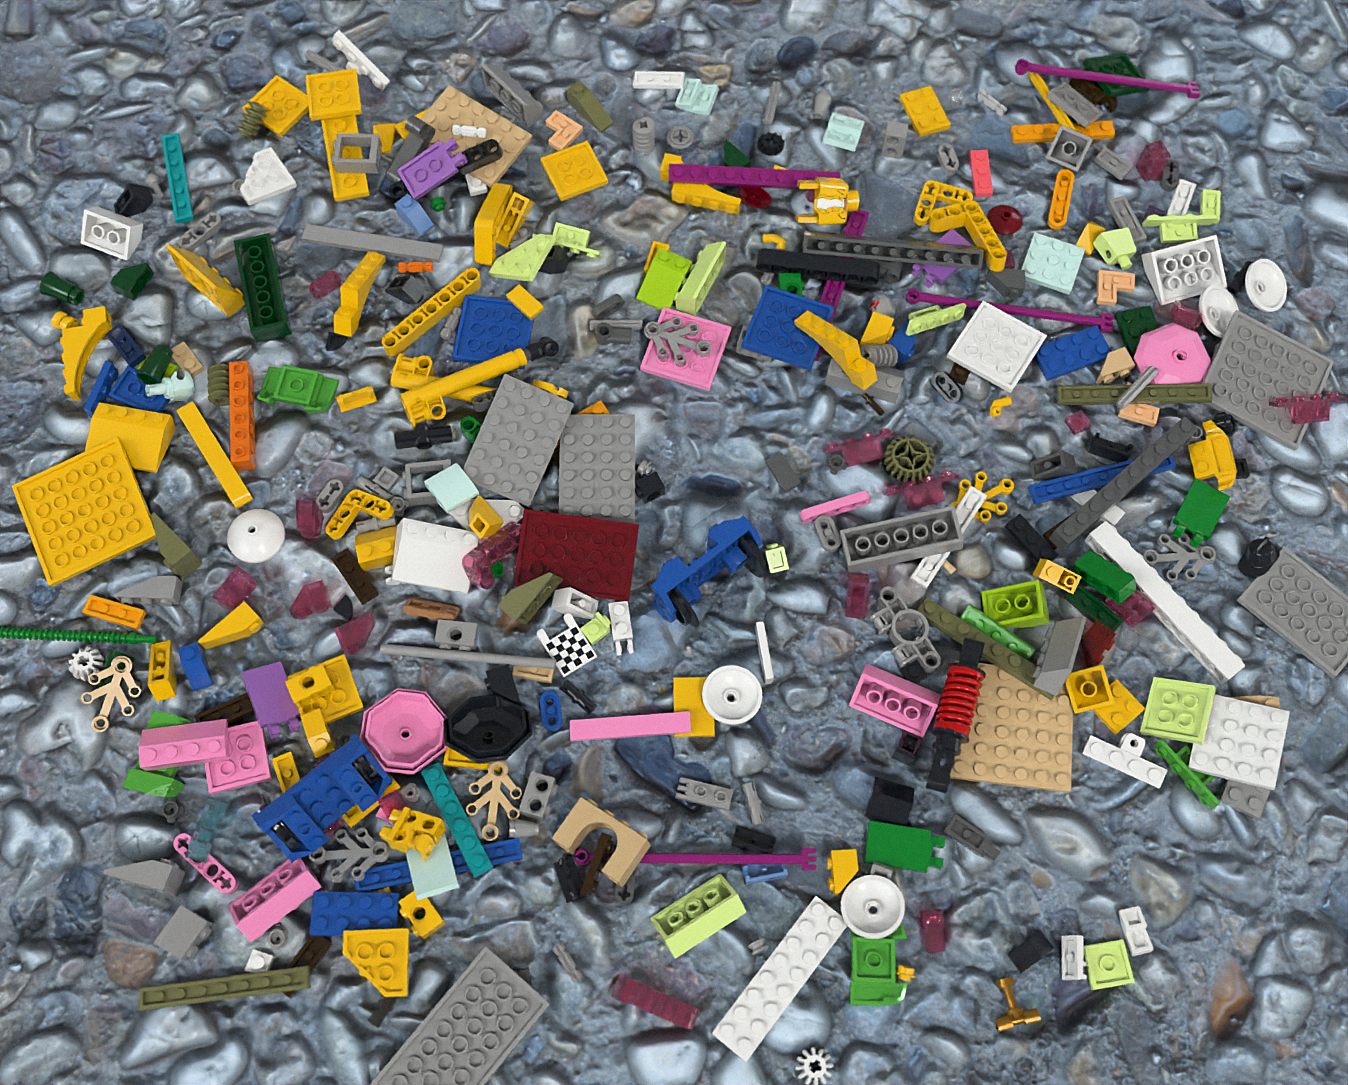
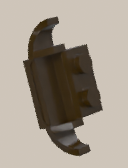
(1092, 92)

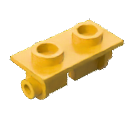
(356, 399)

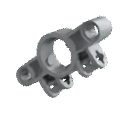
(905, 651)

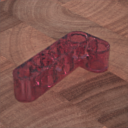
(489, 553)
(655, 1002)

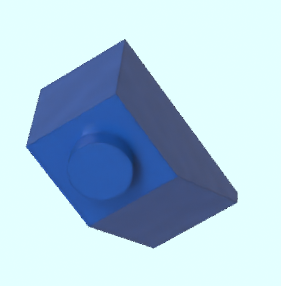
(903, 343)
(195, 666)

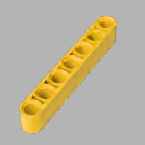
(429, 319)
(214, 455)

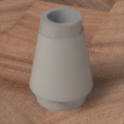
(822, 102)
(522, 828)

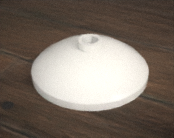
(1266, 285)
(1217, 309)
(262, 543)
(733, 682)
(870, 893)

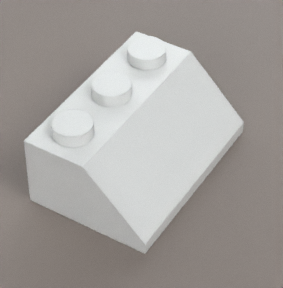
(110, 232)

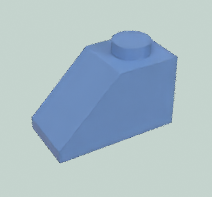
(413, 215)

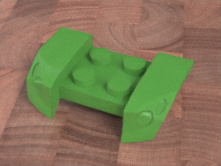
(298, 387)
(159, 781)
(874, 970)

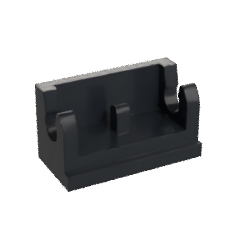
(1109, 449)
(753, 841)

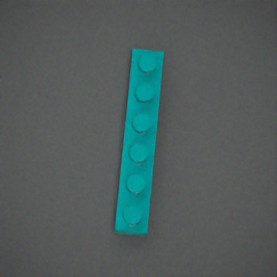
(177, 178)
(457, 820)

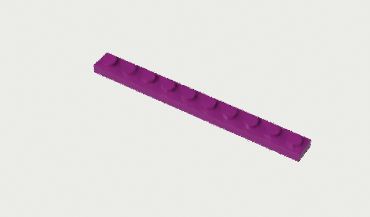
(742, 176)
(834, 289)

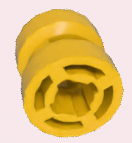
(62, 321)

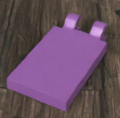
(431, 168)
(940, 273)
(271, 698)

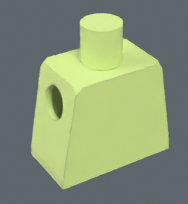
(1116, 247)

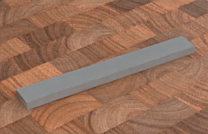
(373, 243)

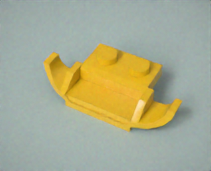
(1214, 457)

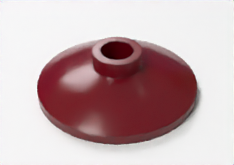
(755, 197)
(1005, 225)

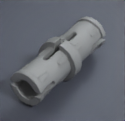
(373, 489)
(375, 524)
(753, 803)

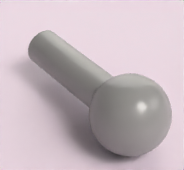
(153, 181)

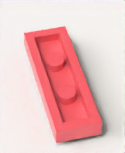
(981, 173)

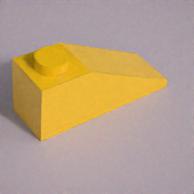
(513, 219)
(235, 626)
(162, 672)

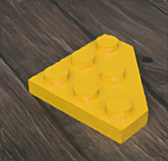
(381, 958)

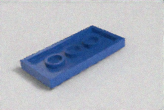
(1072, 353)
(352, 911)

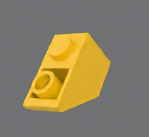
(483, 518)
(1056, 575)
(843, 868)

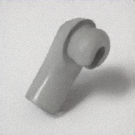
(523, 237)

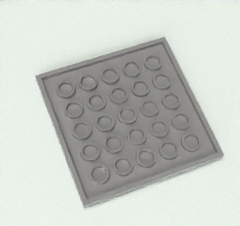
(1259, 366)

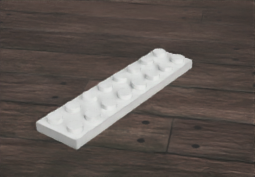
(780, 979)

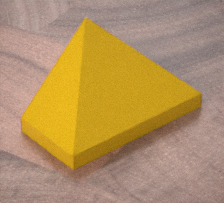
(386, 132)
(1088, 236)

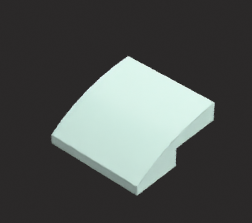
(697, 96)
(843, 132)
(451, 487)

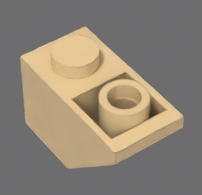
(1116, 365)

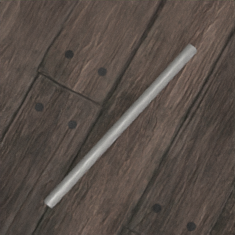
(468, 656)

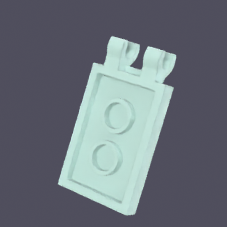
(435, 874)

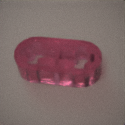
(325, 284)

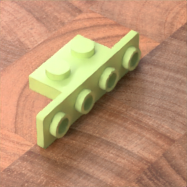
(1178, 228)
(573, 238)
(934, 317)

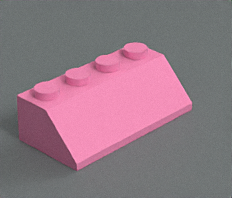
(895, 700)
(184, 745)
(273, 898)

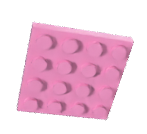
(696, 370)

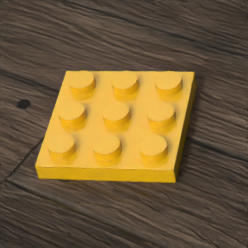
(333, 94)
(285, 104)
(574, 171)
(344, 699)

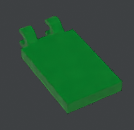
(1199, 512)
(902, 847)

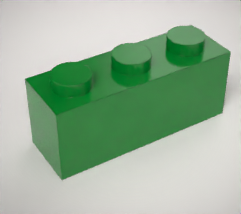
(1105, 576)

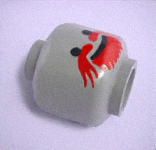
(882, 305)

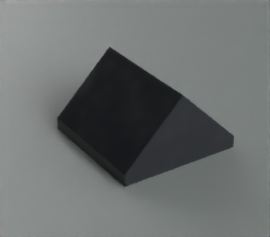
(890, 802)

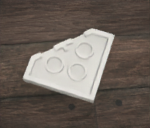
(266, 178)
(507, 509)

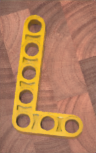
(973, 218)
(488, 221)

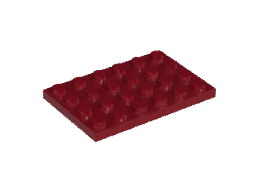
(584, 551)

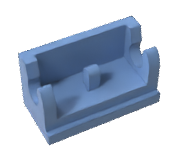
(763, 872)

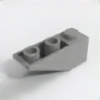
(157, 590)

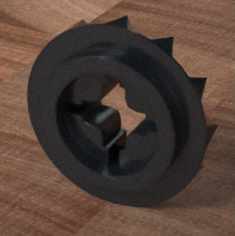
(775, 148)

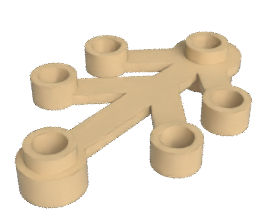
(112, 689)
(494, 795)

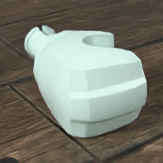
(173, 388)

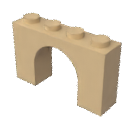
(586, 818)

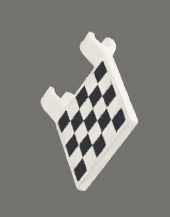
(568, 648)

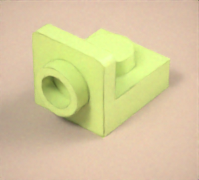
(775, 558)
(596, 628)

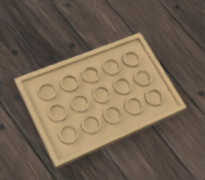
(459, 109)

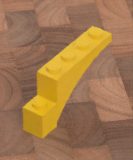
(698, 194)
(354, 293)
(79, 344)
(841, 347)

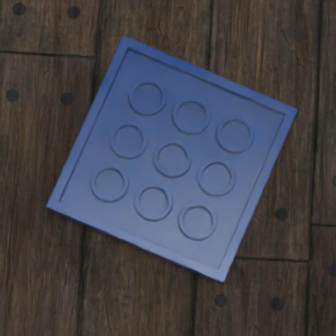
(490, 329)
(774, 330)

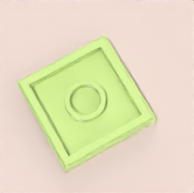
(1107, 964)

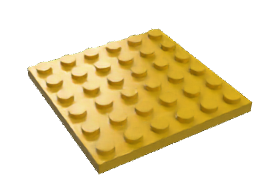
(84, 511)

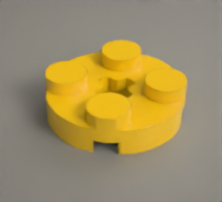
(562, 393)

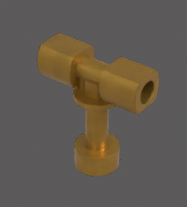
(1014, 1014)

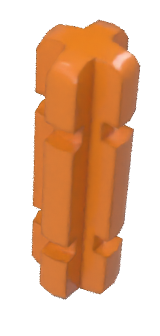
(415, 266)

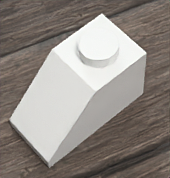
(574, 602)

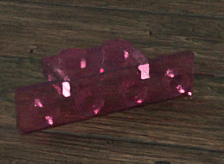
(1310, 409)
(862, 449)
(924, 492)

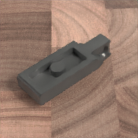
(971, 837)

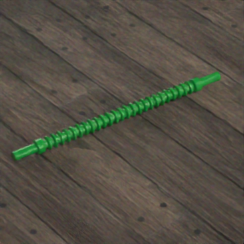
(131, 638)

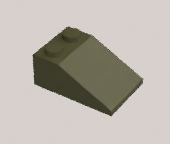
(177, 554)
(528, 598)

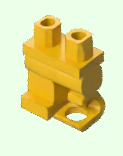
(413, 831)

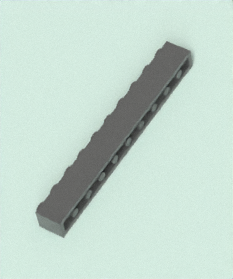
(892, 249)
(1123, 484)

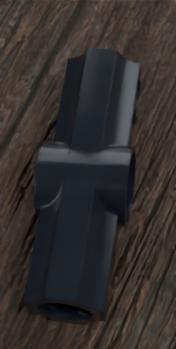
(423, 437)

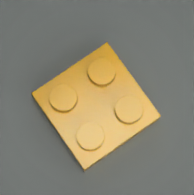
(1122, 712)

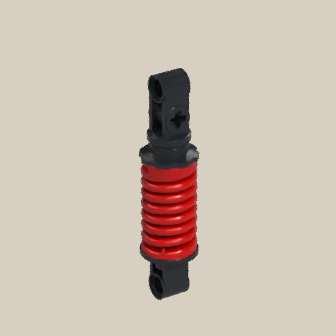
(956, 712)

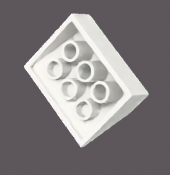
(1184, 269)
(432, 555)

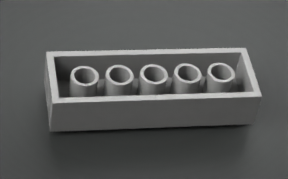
(901, 539)

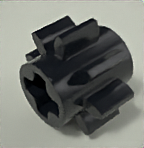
(1224, 422)

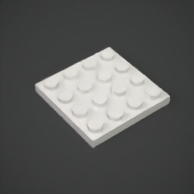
(996, 346)
(1242, 742)

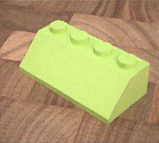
(701, 278)
(698, 915)

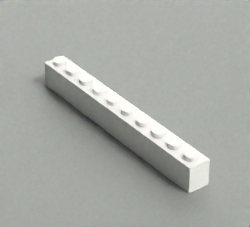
(1169, 607)

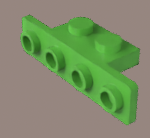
(1193, 780)

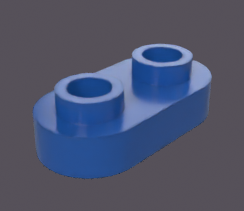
(551, 711)

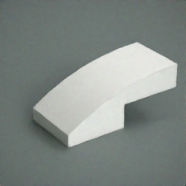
(1135, 931)

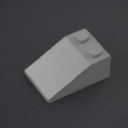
(150, 874)

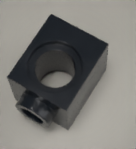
(649, 487)

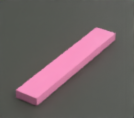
(630, 726)

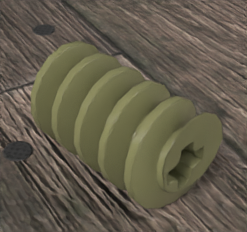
(252, 119)
(218, 384)

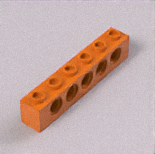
(242, 416)

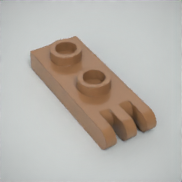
(430, 609)

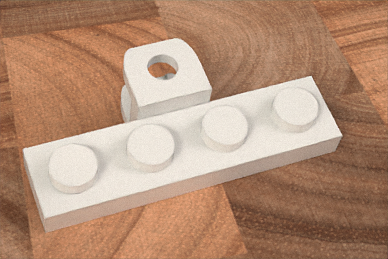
(359, 61)
(1126, 758)

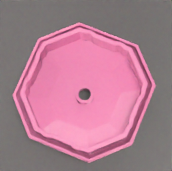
(1160, 349)
(400, 713)

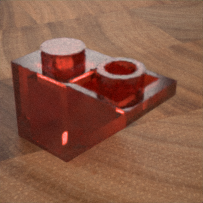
(1095, 642)

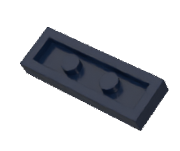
(126, 345)

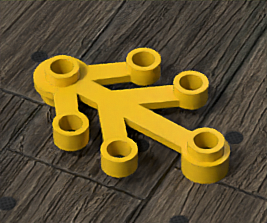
(1000, 489)

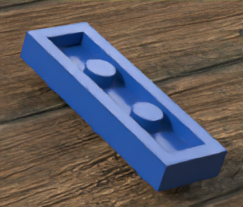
(101, 387)

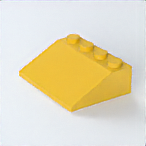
(207, 280)
(142, 433)

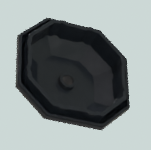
(487, 728)

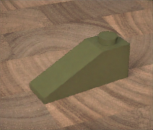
(588, 106)

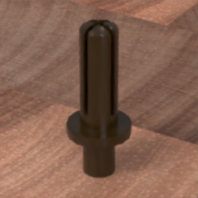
(869, 400)

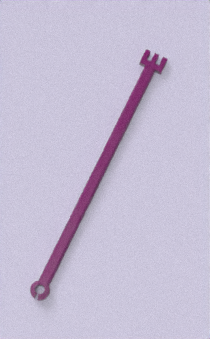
(1190, 88)
(1104, 321)
(716, 858)

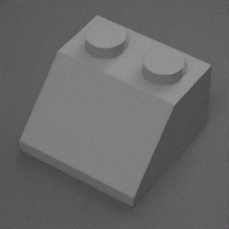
(1069, 148)
(184, 933)

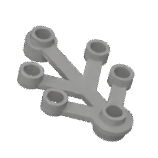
(675, 338)
(1181, 556)
(353, 855)

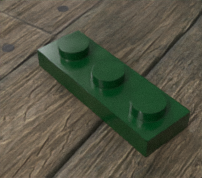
(1093, 608)

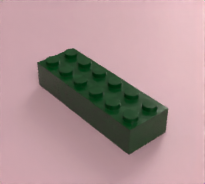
(262, 287)

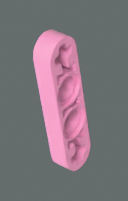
(835, 506)
(203, 867)

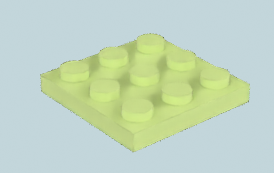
(1178, 710)

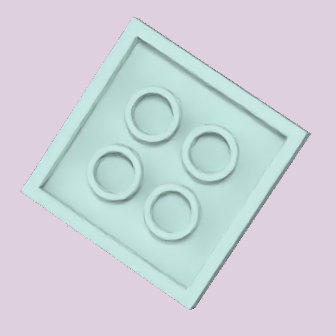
(1052, 263)

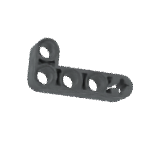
(416, 142)

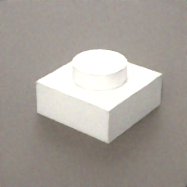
(259, 962)

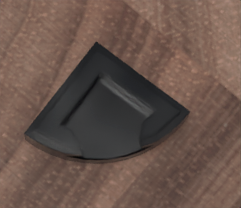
(335, 341)
(344, 608)

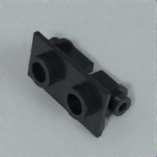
(569, 878)

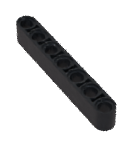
(486, 158)
(818, 266)

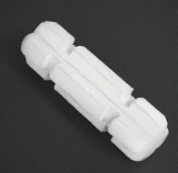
(470, 131)

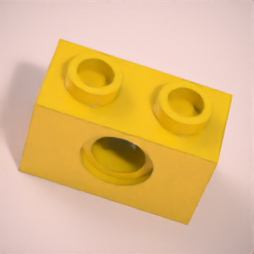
(322, 685)
(426, 926)

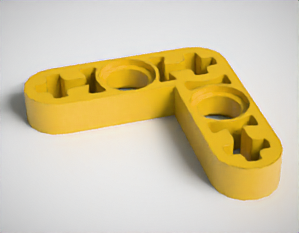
(937, 194)
(354, 506)

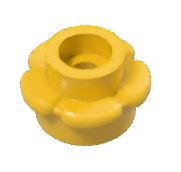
(905, 972)

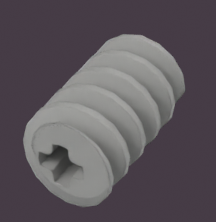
(644, 135)
(880, 354)

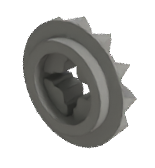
(686, 134)

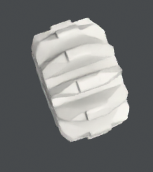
(89, 656)
(811, 1059)

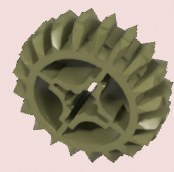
(916, 452)

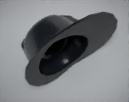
(1258, 558)

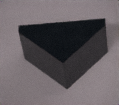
(907, 748)
(1030, 951)

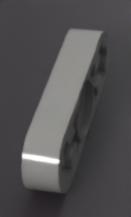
(214, 227)

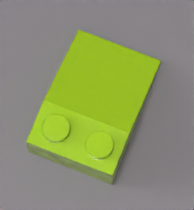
(664, 279)
(1017, 605)

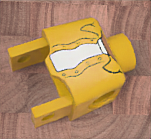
(831, 201)

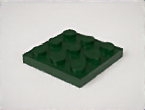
(1117, 65)

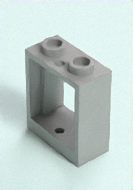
(357, 165)
(422, 467)

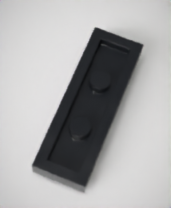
(1030, 539)

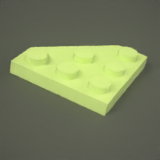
(524, 260)

